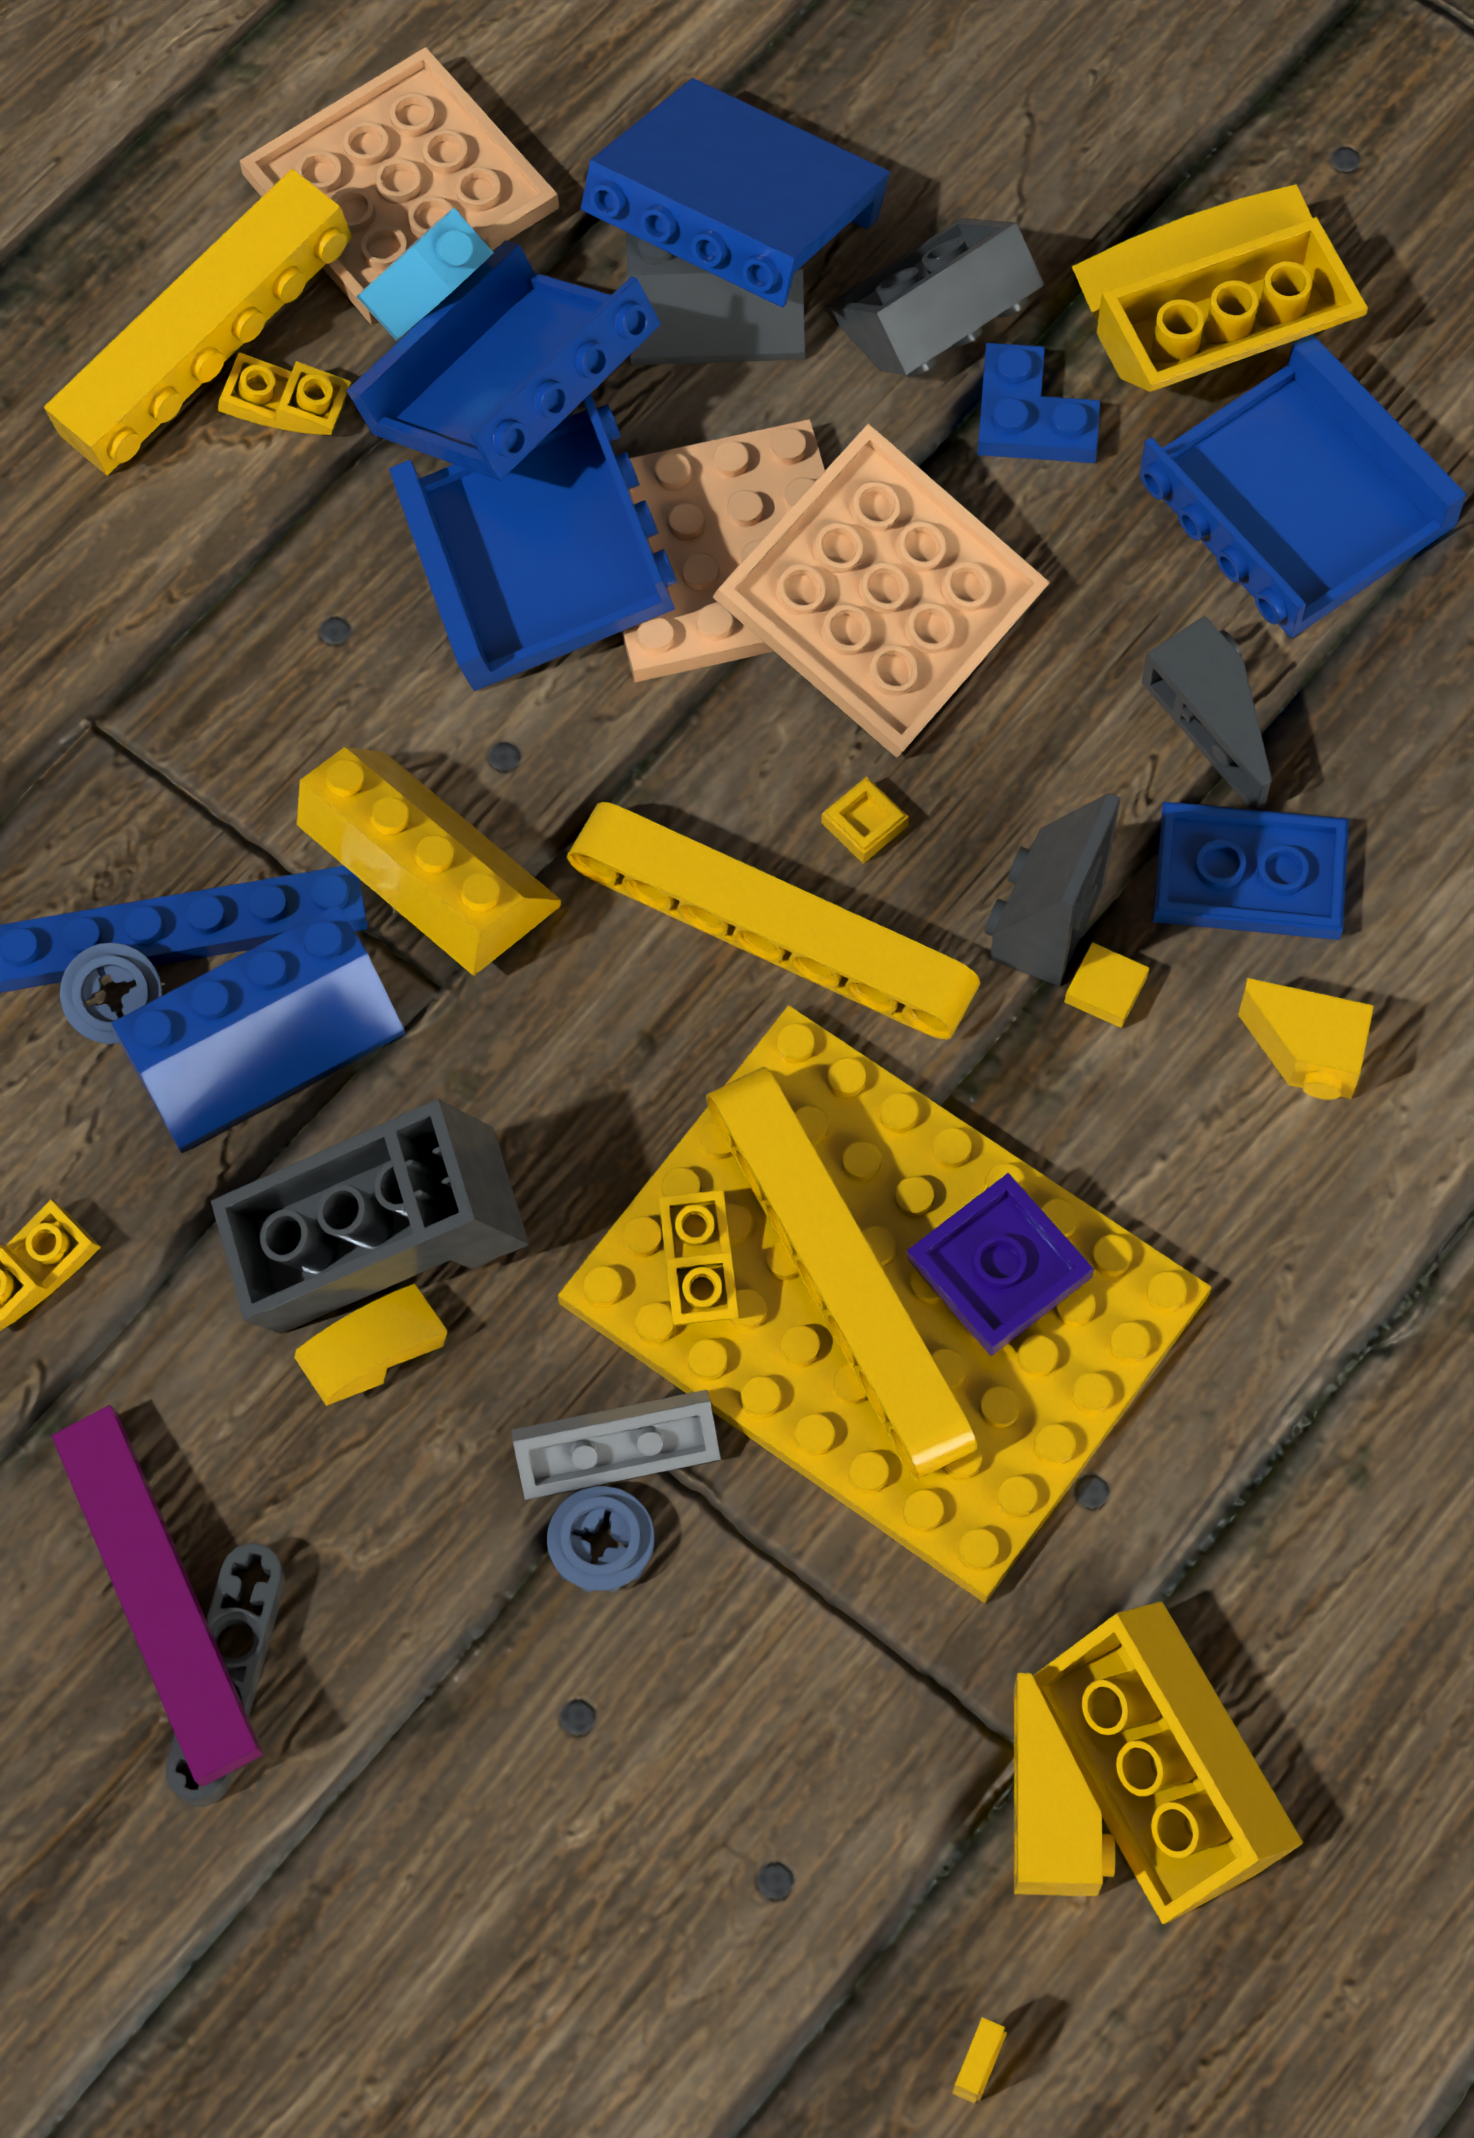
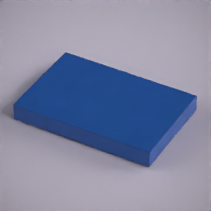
(1251, 870)

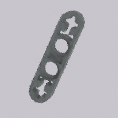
(244, 1670)

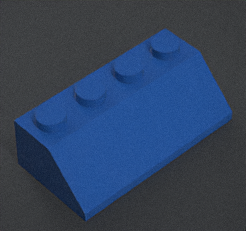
(258, 1028)

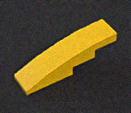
(1189, 240)

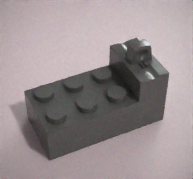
(368, 1216)

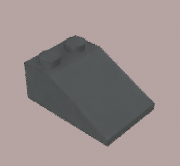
(1054, 892)

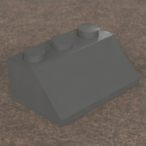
(938, 295)
(710, 317)

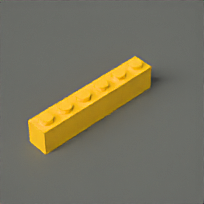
(199, 322)

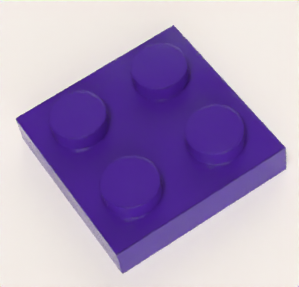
(999, 1264)

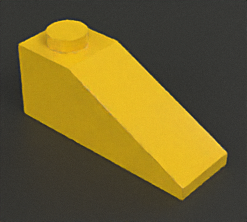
(1055, 1814)

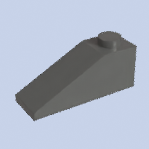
(1208, 695)

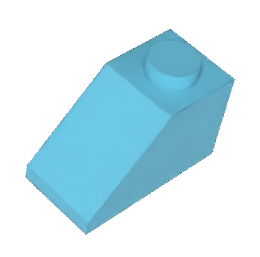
(425, 274)

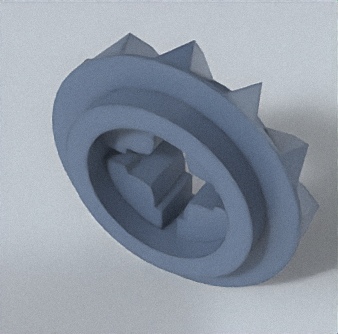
(83, 981)
(582, 1515)

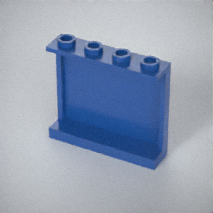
(731, 188)
(500, 363)
(1304, 489)
(542, 554)

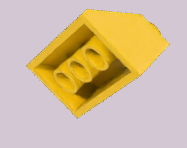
(1227, 306)
(421, 856)
(1164, 1761)

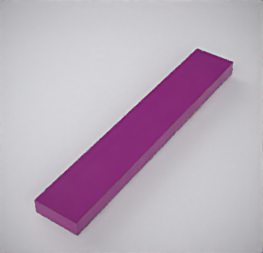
(157, 1597)

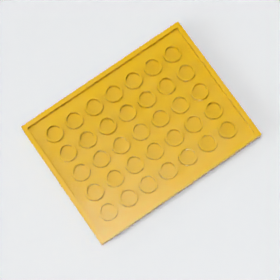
(784, 1380)

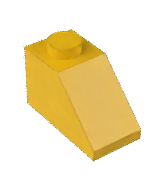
(1308, 1036)

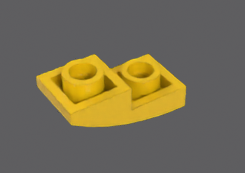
(283, 399)
(698, 1257)
(41, 1260)
(362, 1345)

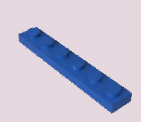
(178, 925)

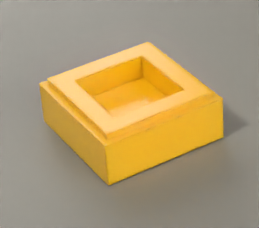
(865, 820)
(1106, 985)
(979, 2061)

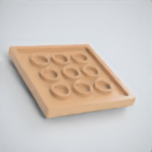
(399, 162)
(710, 514)
(881, 590)

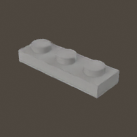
(615, 1444)

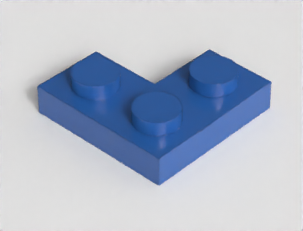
(1024, 423)

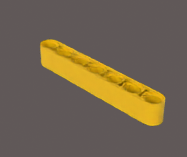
(774, 920)
(841, 1274)

